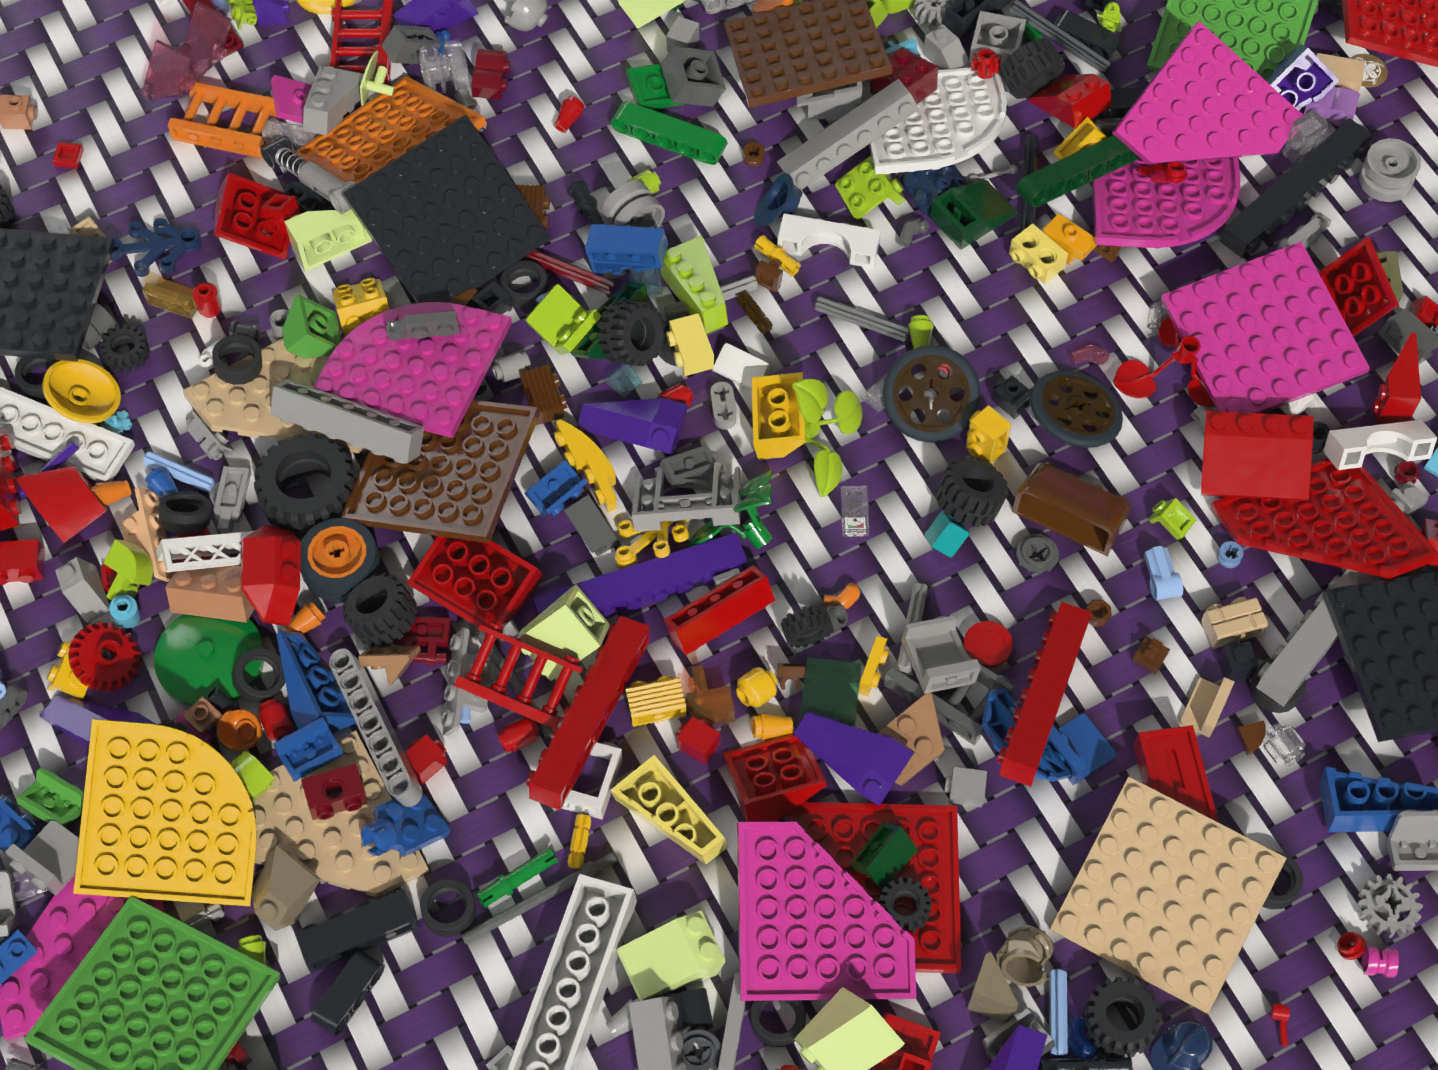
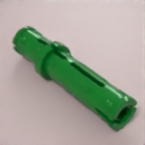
(507, 883)

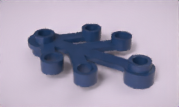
(157, 245)

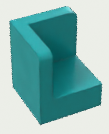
(946, 534)

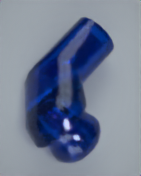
(1077, 1041)

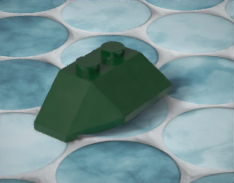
(589, 345)

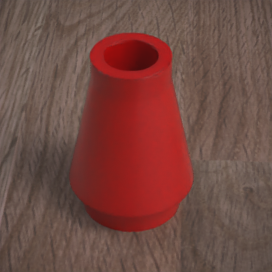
(569, 112)

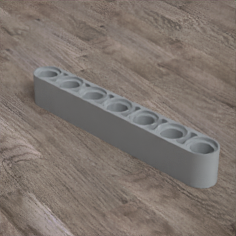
(375, 728)

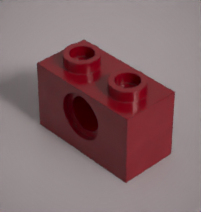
(320, 786)

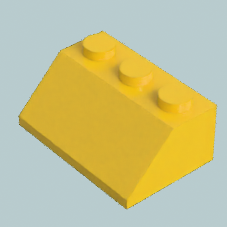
(776, 416)

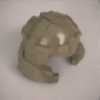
(1025, 956)

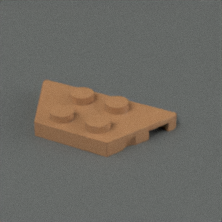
(919, 731)

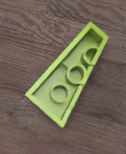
(694, 282)

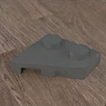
(690, 469)

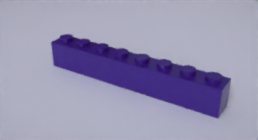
(657, 577)

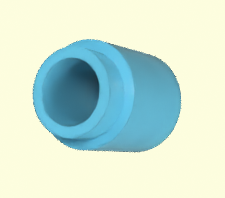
(125, 611)

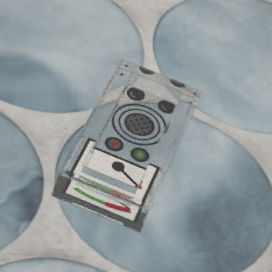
(854, 511)

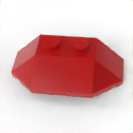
(271, 573)

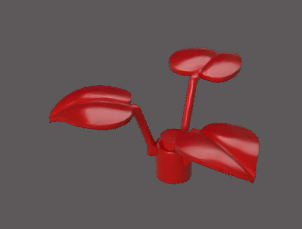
(1134, 378)

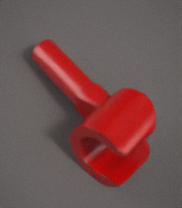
(1281, 1013)

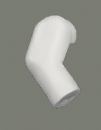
(206, 357)

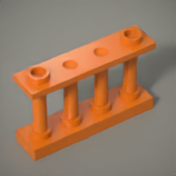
(219, 138)

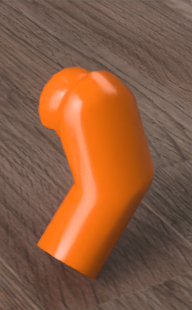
(846, 598)

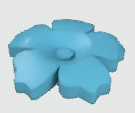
(117, 423)

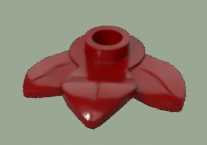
(1165, 172)

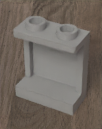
(939, 654)

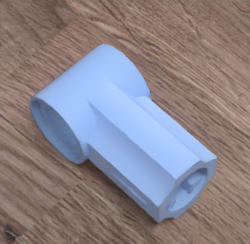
(1163, 580)

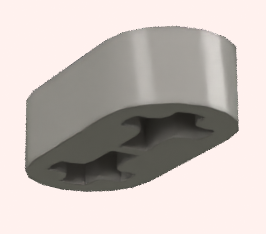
(728, 405)

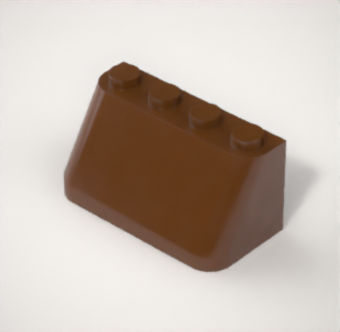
(1072, 507)

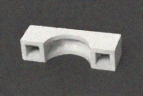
(857, 242)
(1405, 439)

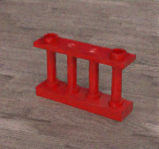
(387, 20)
(522, 702)

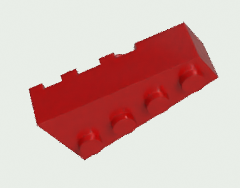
(9, 505)

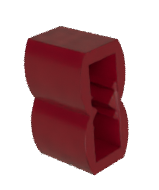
(490, 74)

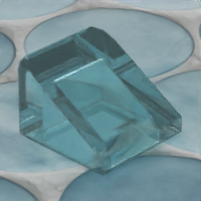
(623, 380)

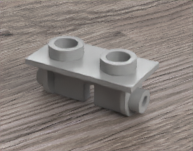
(215, 441)

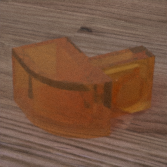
(712, 704)

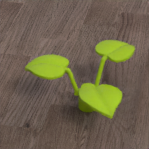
(812, 399)

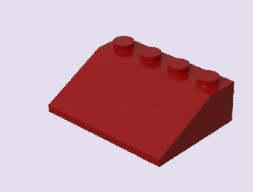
(1257, 455)
(476, 580)

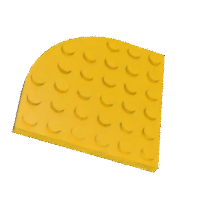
(163, 819)

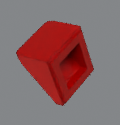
(1425, 311)

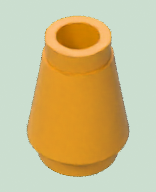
(769, 726)

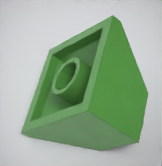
(310, 329)

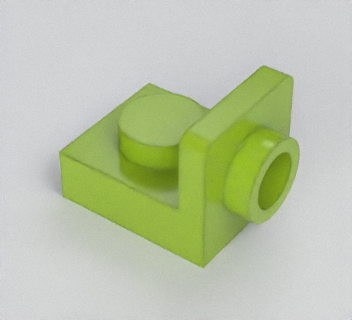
(1173, 517)

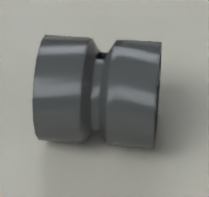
(99, 325)

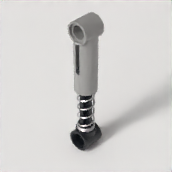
(310, 174)

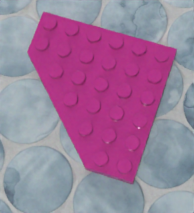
(1206, 107)
(811, 924)
(62, 941)

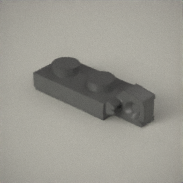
(424, 326)

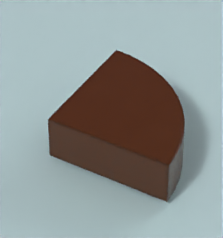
(1252, 736)

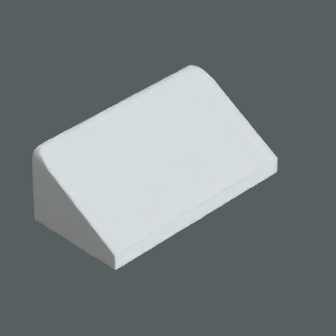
(739, 365)

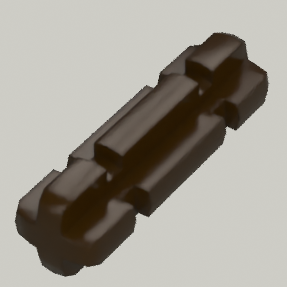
(754, 312)

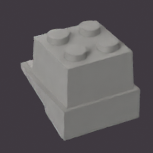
(833, 102)

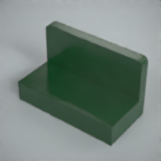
(884, 854)

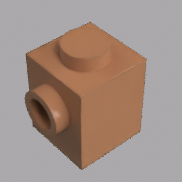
(17, 112)

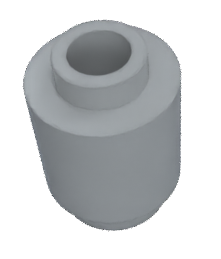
(510, 366)

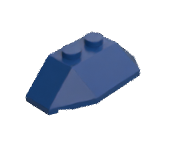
(996, 722)

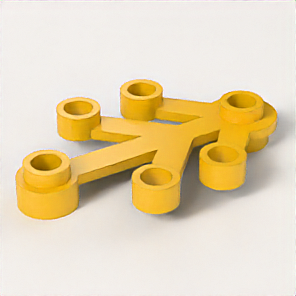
(626, 555)

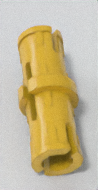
(772, 251)

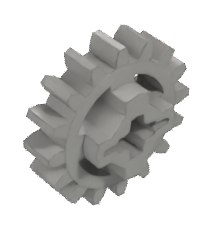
(1397, 897)

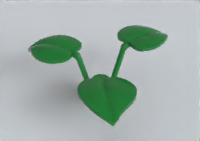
(757, 494)

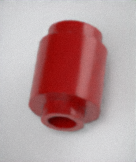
(207, 299)
(678, 393)
(275, 719)
(518, 734)

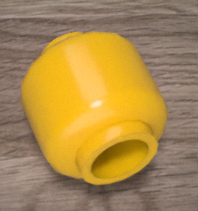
(756, 687)

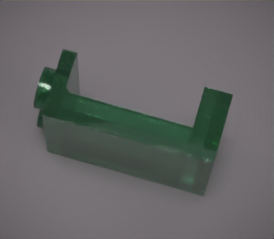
(831, 689)

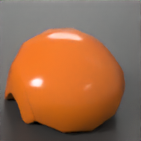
(239, 730)

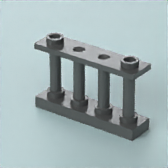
(947, 713)

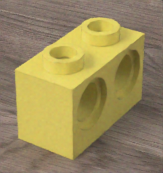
(1039, 250)

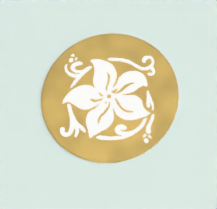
(1374, 70)

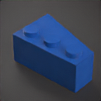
(625, 247)

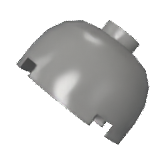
(527, 14)

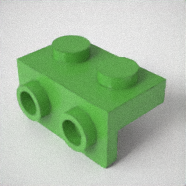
(52, 798)

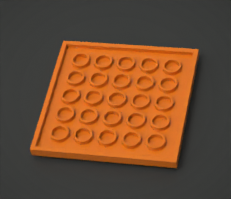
(385, 130)

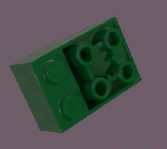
(970, 212)

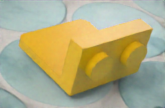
(359, 303)

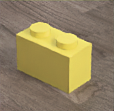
(691, 344)

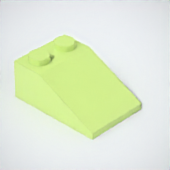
(324, 236)
(672, 956)

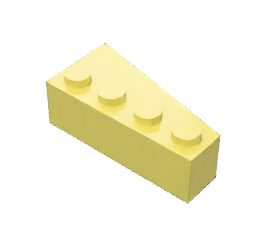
(668, 808)

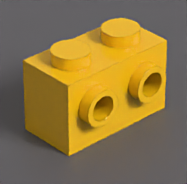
(987, 435)

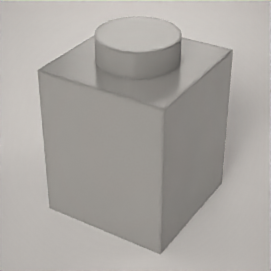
(683, 34)
(966, 786)

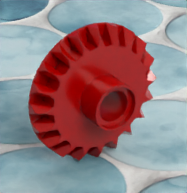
(95, 670)

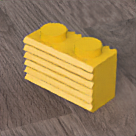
(655, 701)

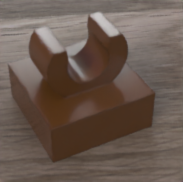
(769, 274)
(1151, 654)
(790, 671)

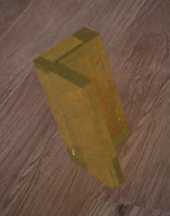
(170, 297)

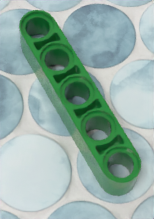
(669, 133)

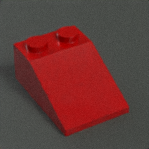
(1074, 98)
(1401, 390)

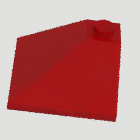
(242, 219)
(1359, 286)
(773, 777)

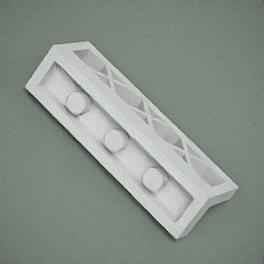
(201, 546)

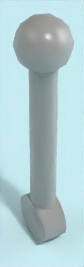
(1012, 169)

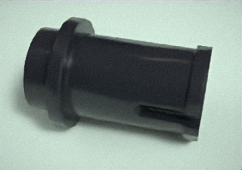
(221, 700)

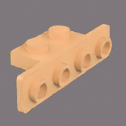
(145, 530)

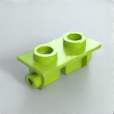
(243, 12)
(1111, 17)

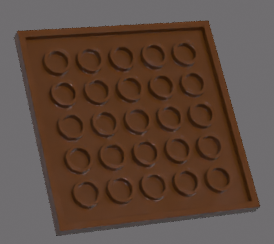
(806, 49)
(454, 483)

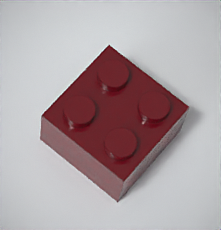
(914, 72)

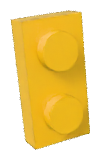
(871, 677)

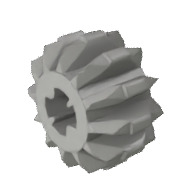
(931, 11)

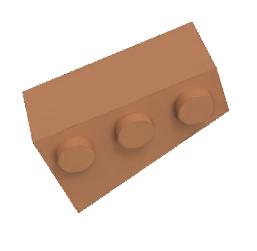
(209, 594)

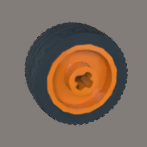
(337, 558)

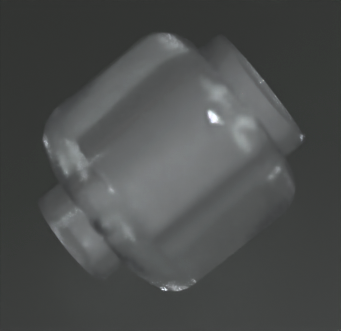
(1284, 744)

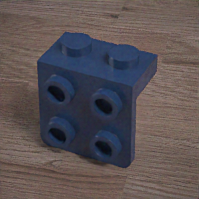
(929, 184)

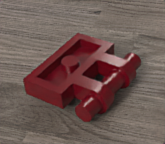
(431, 633)

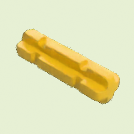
(579, 841)

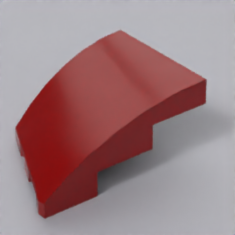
(63, 499)
(918, 1046)

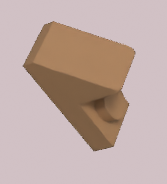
(392, 658)

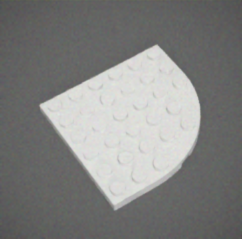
(947, 129)

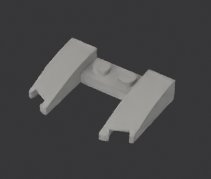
(652, 508)

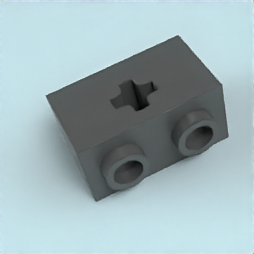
(404, 43)

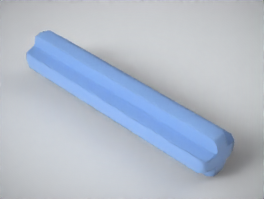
(179, 471)
(1058, 1011)

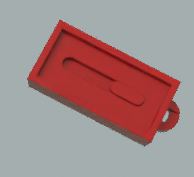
(1174, 766)

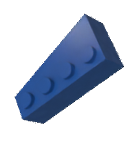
(1367, 803)

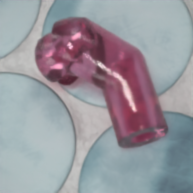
(1090, 353)

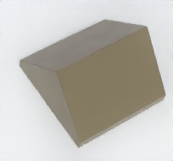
(992, 993)

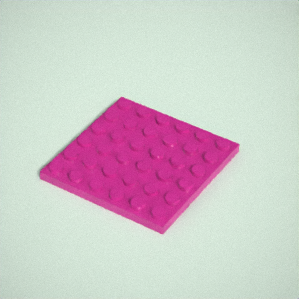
(1266, 332)

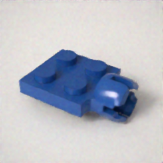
(403, 827)

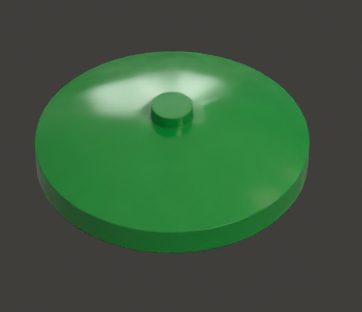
(201, 654)

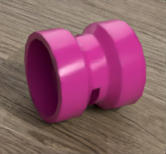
(1380, 962)

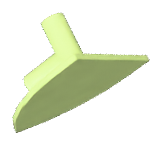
(377, 85)

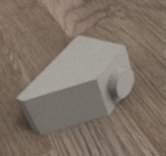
(945, 49)
(83, 588)

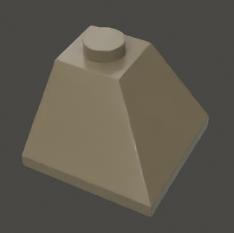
(282, 889)

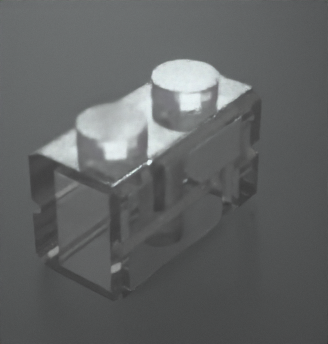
(1305, 136)

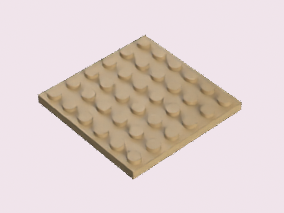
(1168, 894)

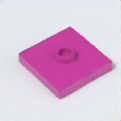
(289, 98)

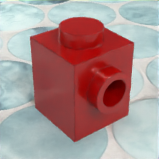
(698, 739)
(426, 757)

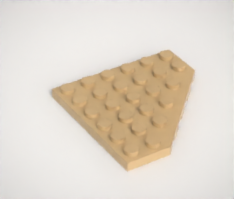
(248, 405)
(333, 845)

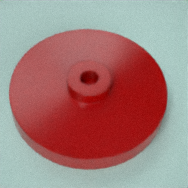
(988, 643)

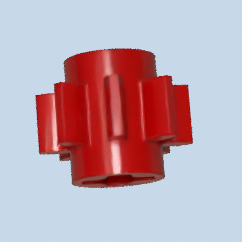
(985, 63)

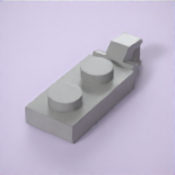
(1308, 233)
(231, 497)

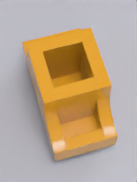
(1070, 238)

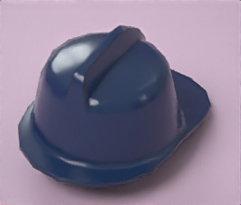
(780, 199)
(1182, 1047)

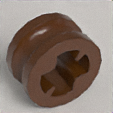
(754, 147)

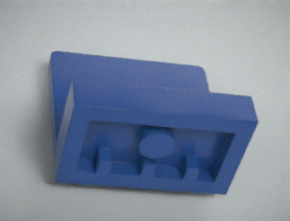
(1080, 747)

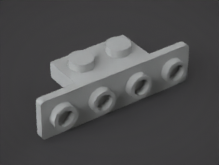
(455, 697)

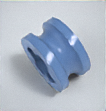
(1229, 562)

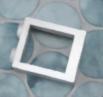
(593, 805)

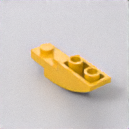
(590, 460)

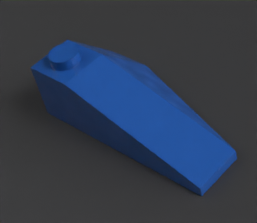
(310, 686)

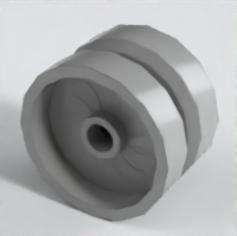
(1389, 170)
(633, 206)

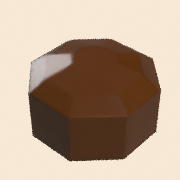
(1100, 613)

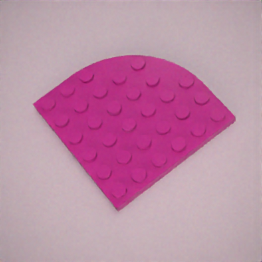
(1159, 215)
(415, 378)

